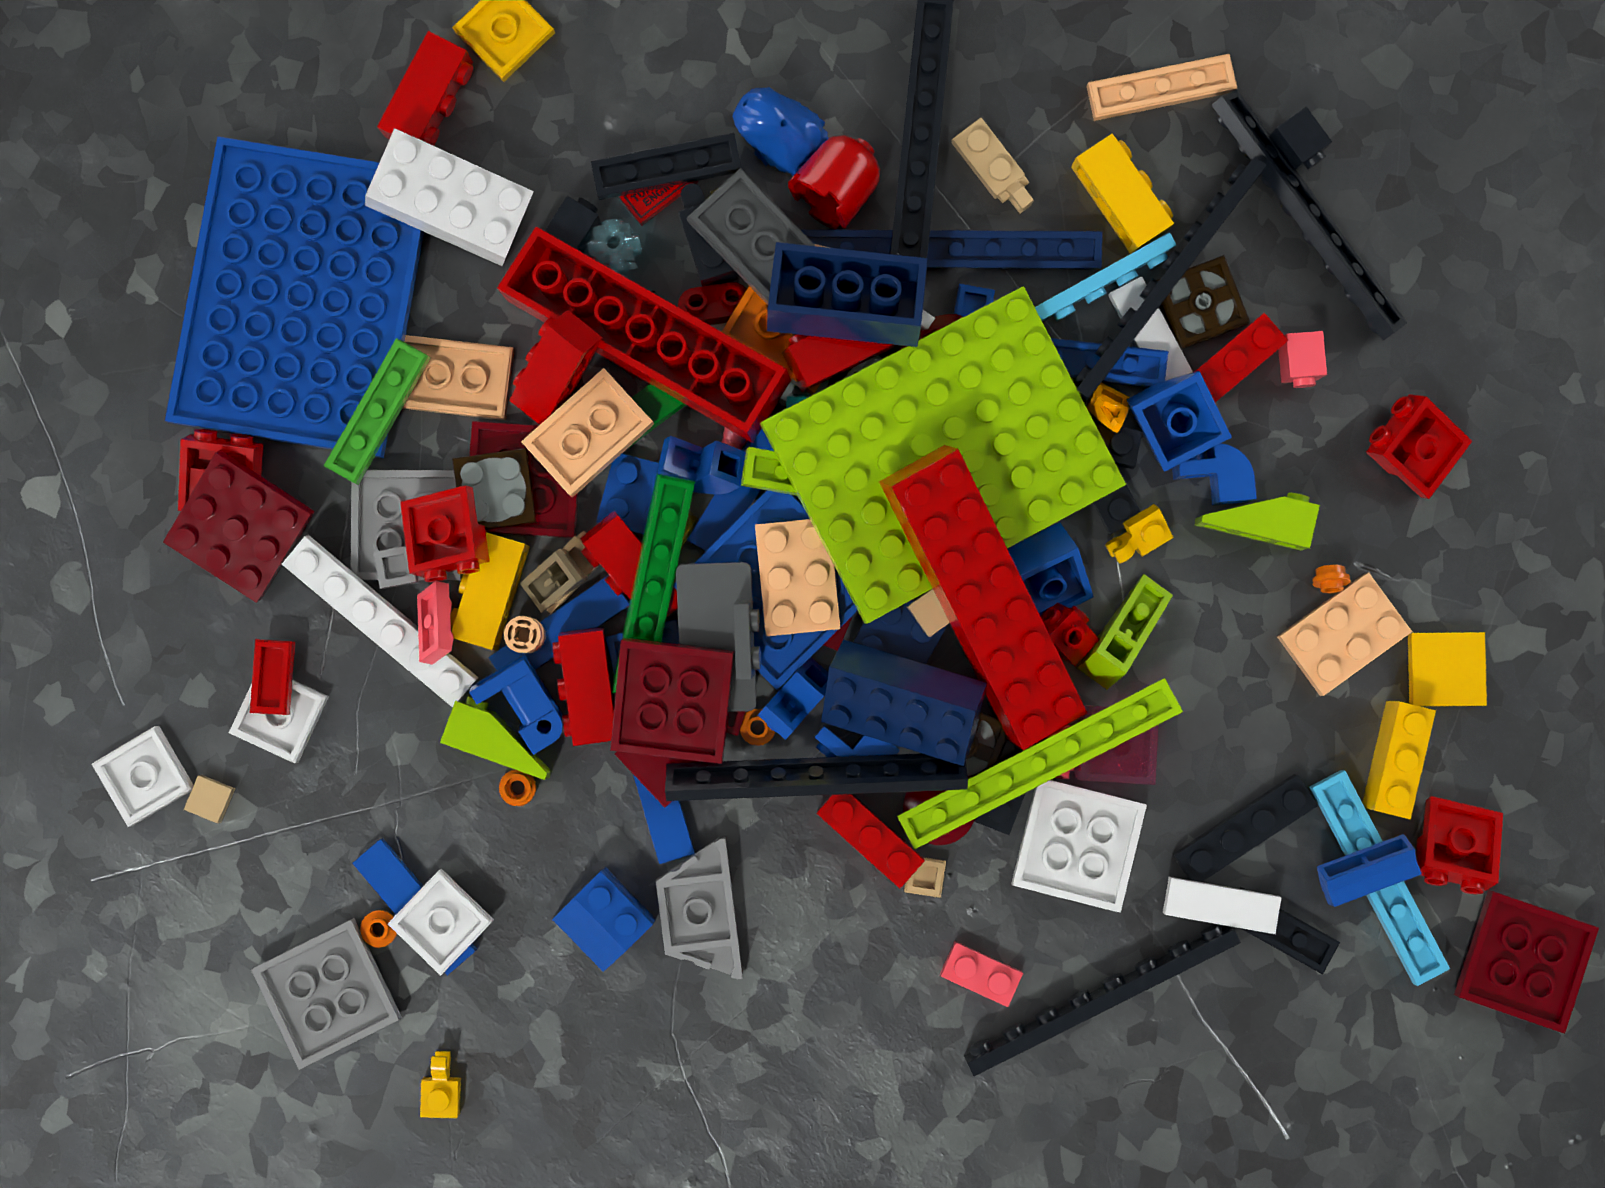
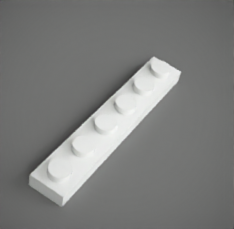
(375, 618)

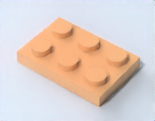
(587, 432)
(796, 579)
(1344, 634)

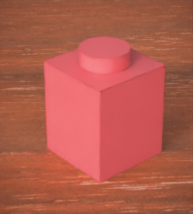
(1303, 359)

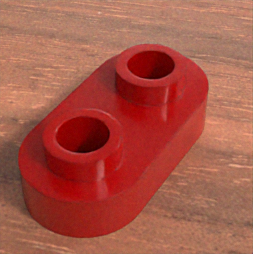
(715, 306)

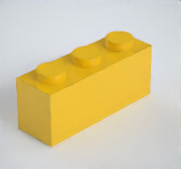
(1123, 193)
(489, 594)
(1398, 759)

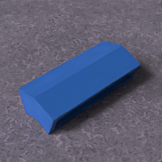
(1368, 870)

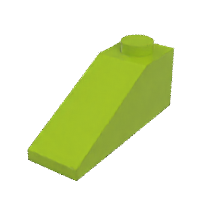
(1277, 521)
(1126, 633)
(488, 736)

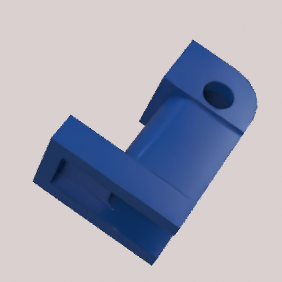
(528, 700)

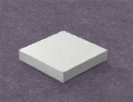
(282, 733)
(143, 776)
(440, 921)

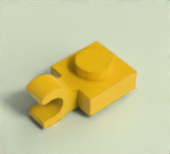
(1144, 534)
(440, 1092)

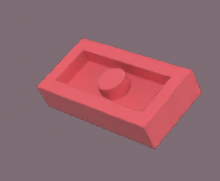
(434, 622)
(981, 974)

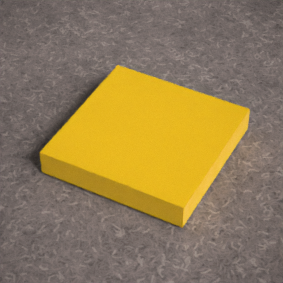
(503, 33)
(1447, 669)

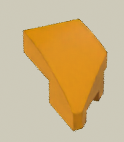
(1109, 406)

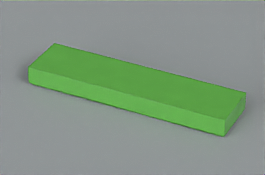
(377, 411)

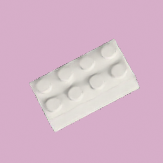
(447, 197)

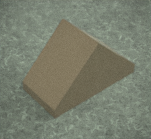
(553, 579)

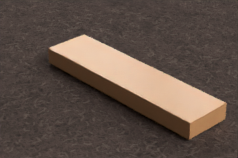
(1161, 87)

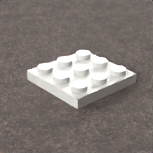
(1079, 845)

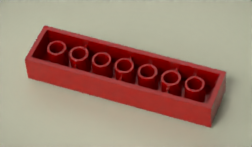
(647, 334)
(983, 595)

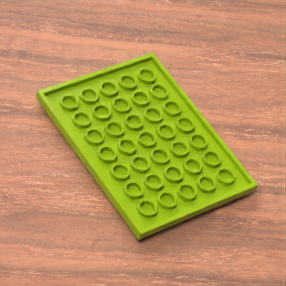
(976, 386)

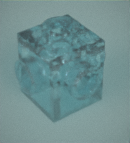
(619, 258)

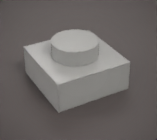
(393, 568)

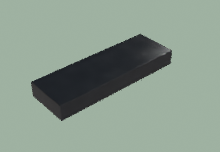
(1300, 941)

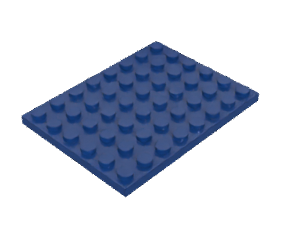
(289, 296)

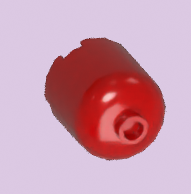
(837, 180)

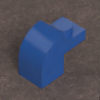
(712, 468)
(1229, 474)
(796, 698)
(833, 746)

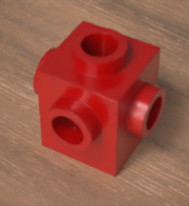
(1069, 632)

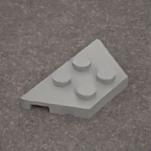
(700, 911)

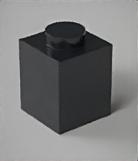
(1302, 139)
(574, 223)

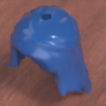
(779, 129)

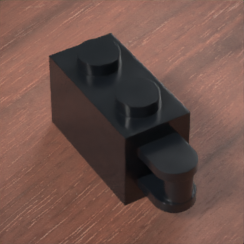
(709, 264)

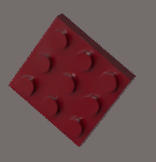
(553, 505)
(238, 526)
(672, 700)
(1526, 961)

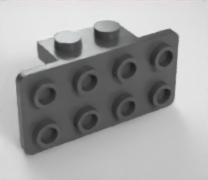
(719, 614)

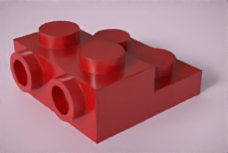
(1418, 444)
(200, 447)
(443, 534)
(1460, 845)

